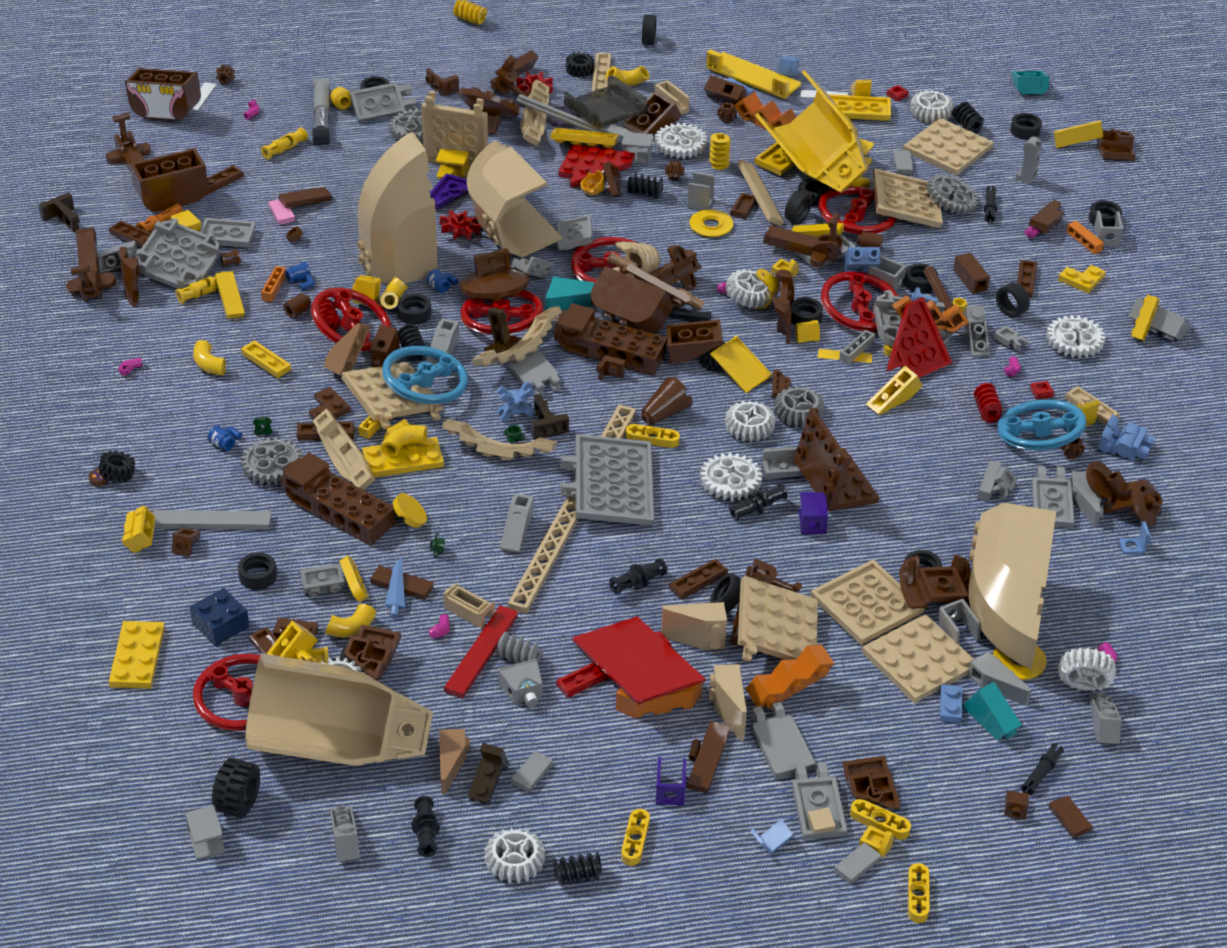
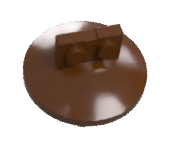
(493, 105)
(493, 277)

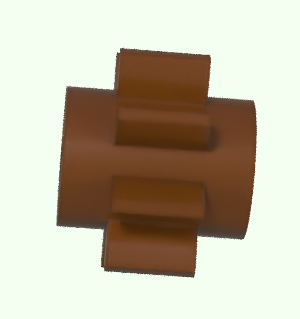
(225, 74)
(726, 112)
(674, 170)
(1073, 449)

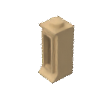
(674, 94)
(468, 605)

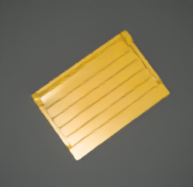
(741, 364)

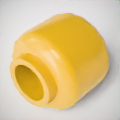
(341, 98)

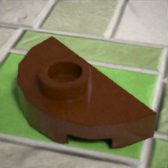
(779, 383)

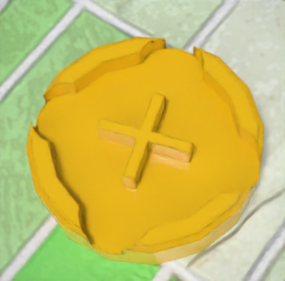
(410, 509)

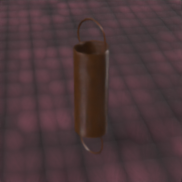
(694, 750)

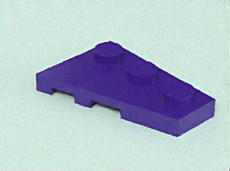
(448, 190)

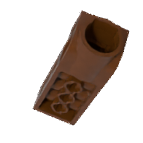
(592, 337)
(335, 500)

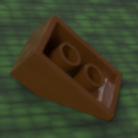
(660, 113)
(692, 339)

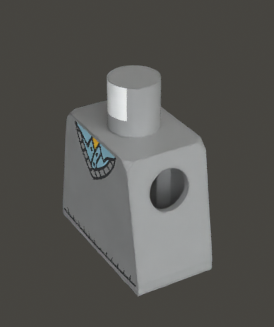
(522, 682)

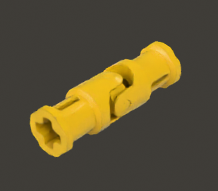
(284, 143)
(197, 289)

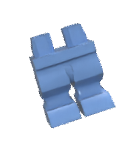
(861, 258)
(1127, 441)

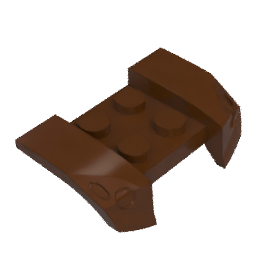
(783, 304)
(934, 584)

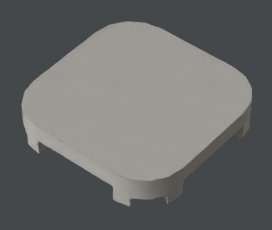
(177, 254)
(889, 321)

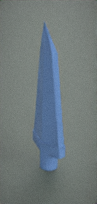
(395, 595)

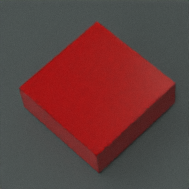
(897, 93)
(1041, 390)

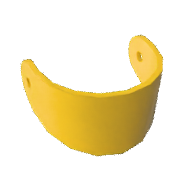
(771, 282)

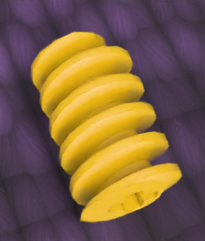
(470, 12)
(720, 151)

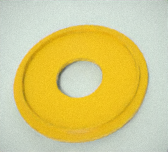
(697, 223)
(1021, 671)

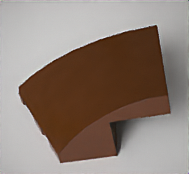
(1116, 145)
(130, 275)
(373, 649)
(871, 781)

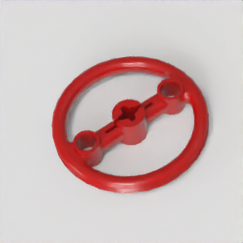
(856, 212)
(585, 261)
(860, 301)
(525, 312)
(351, 314)
(240, 688)

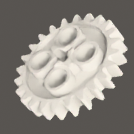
(681, 140)
(1064, 338)
(730, 476)

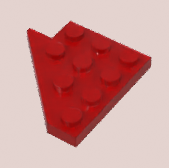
(587, 159)
(918, 342)

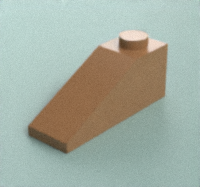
(345, 353)
(452, 755)

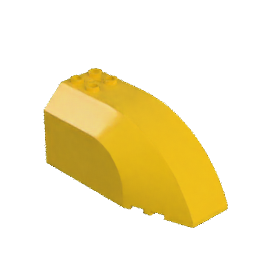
(822, 142)

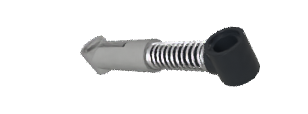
(321, 110)

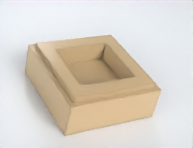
(821, 820)

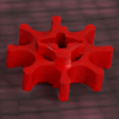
(525, 84)
(459, 224)

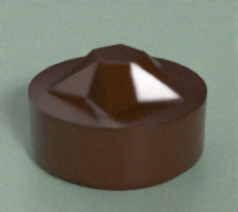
(294, 234)

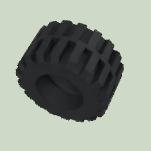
(236, 787)

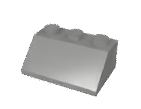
(1164, 321)

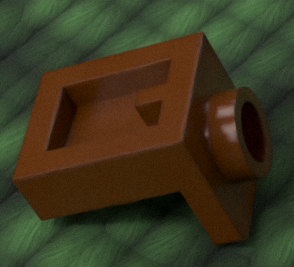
(611, 366)
(183, 541)
(1016, 804)

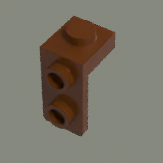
(443, 86)

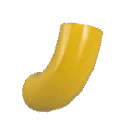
(630, 77)
(392, 293)
(206, 361)
(404, 436)
(351, 625)

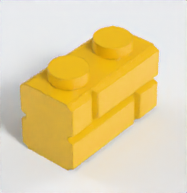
(138, 529)

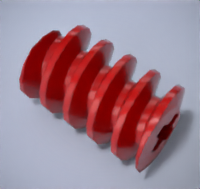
(330, 314)
(988, 402)

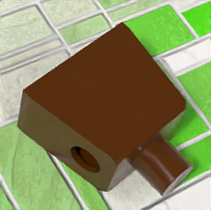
(384, 344)

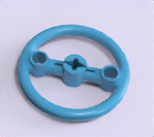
(425, 375)
(1042, 424)

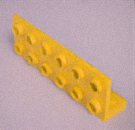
(751, 74)

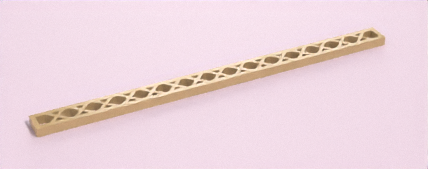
(556, 528)

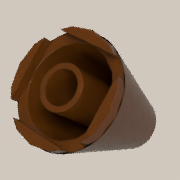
(666, 401)

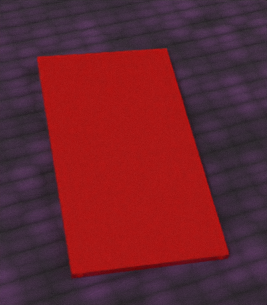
(638, 660)

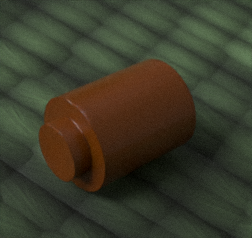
(870, 240)
(297, 305)

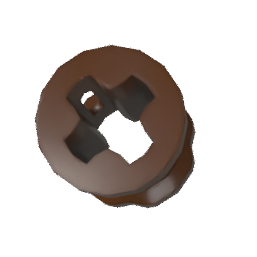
(224, 261)

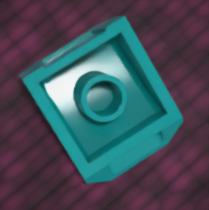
(1030, 81)

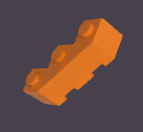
(751, 105)
(950, 320)
(790, 676)
(684, 698)

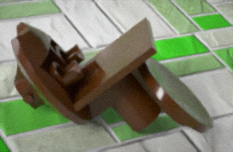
(1137, 495)

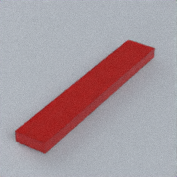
(480, 652)
(586, 677)

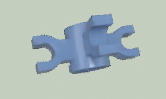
(516, 401)

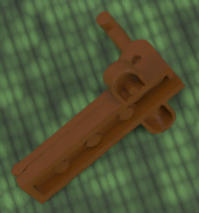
(510, 71)
(126, 147)
(820, 249)
(681, 267)
(89, 279)
(766, 573)

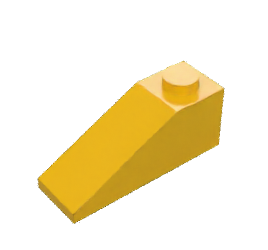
(895, 392)

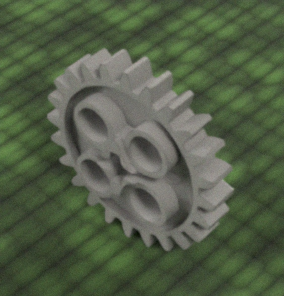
(407, 123)
(941, 187)
(269, 459)

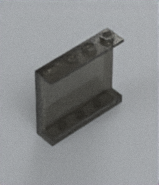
(607, 104)

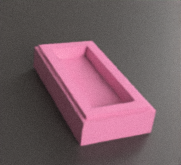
(281, 214)

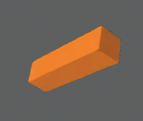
(1085, 237)
(273, 284)

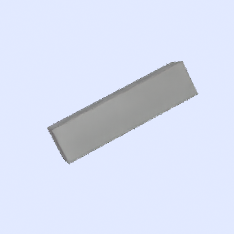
(856, 347)
(988, 481)

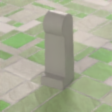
(1029, 170)

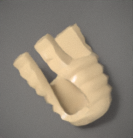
(641, 254)

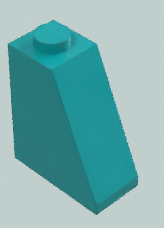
(568, 291)
(993, 712)

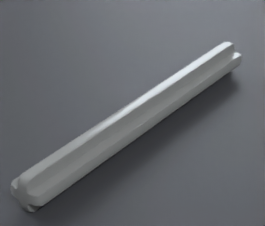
(556, 113)

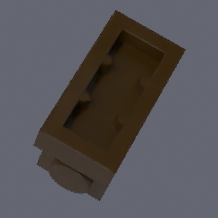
(60, 208)
(500, 332)
(548, 424)
(488, 773)

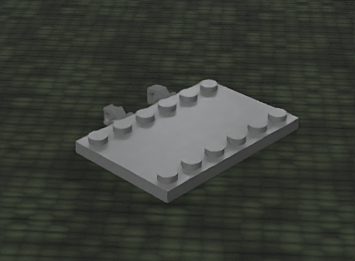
(611, 479)

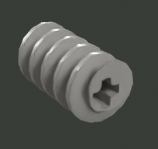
(517, 650)

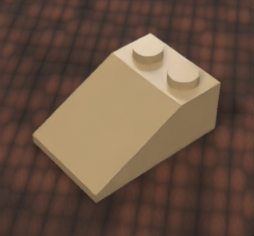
(695, 624)
(729, 697)

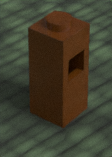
(724, 90)
(971, 273)

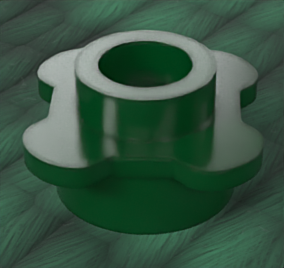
(258, 422)
(514, 433)
(437, 545)

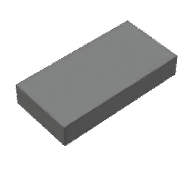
(902, 162)
(531, 771)
(857, 863)

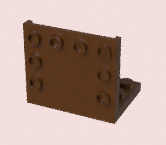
(830, 467)

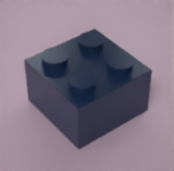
(219, 616)

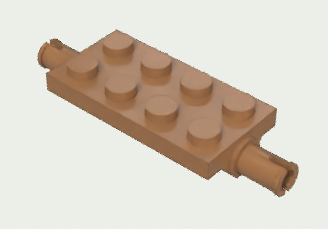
(678, 296)

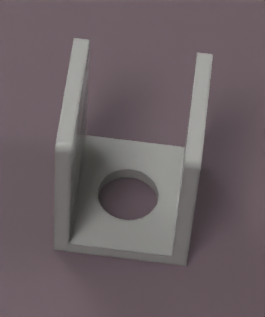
(639, 140)
(701, 191)
(1101, 231)
(890, 272)
(962, 612)
(205, 832)

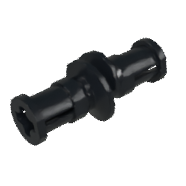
(758, 501)
(638, 576)
(425, 826)

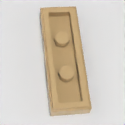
(1079, 396)

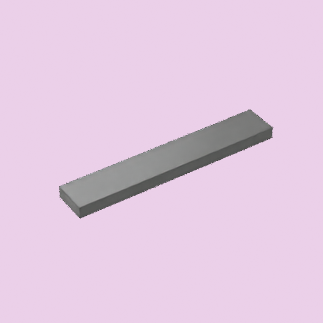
(212, 519)

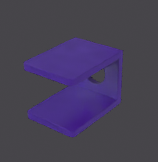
(813, 513)
(662, 788)

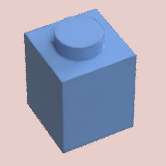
(788, 65)

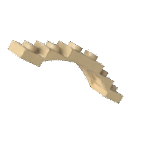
(533, 121)
(526, 345)
(491, 447)
(343, 451)

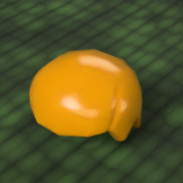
(593, 183)

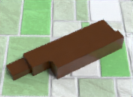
(1047, 217)

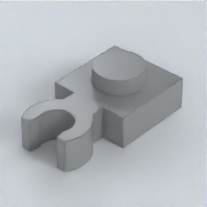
(1009, 336)
(1005, 481)

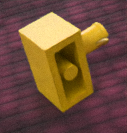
(294, 643)

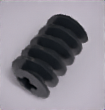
(968, 117)
(643, 186)
(410, 336)
(577, 869)

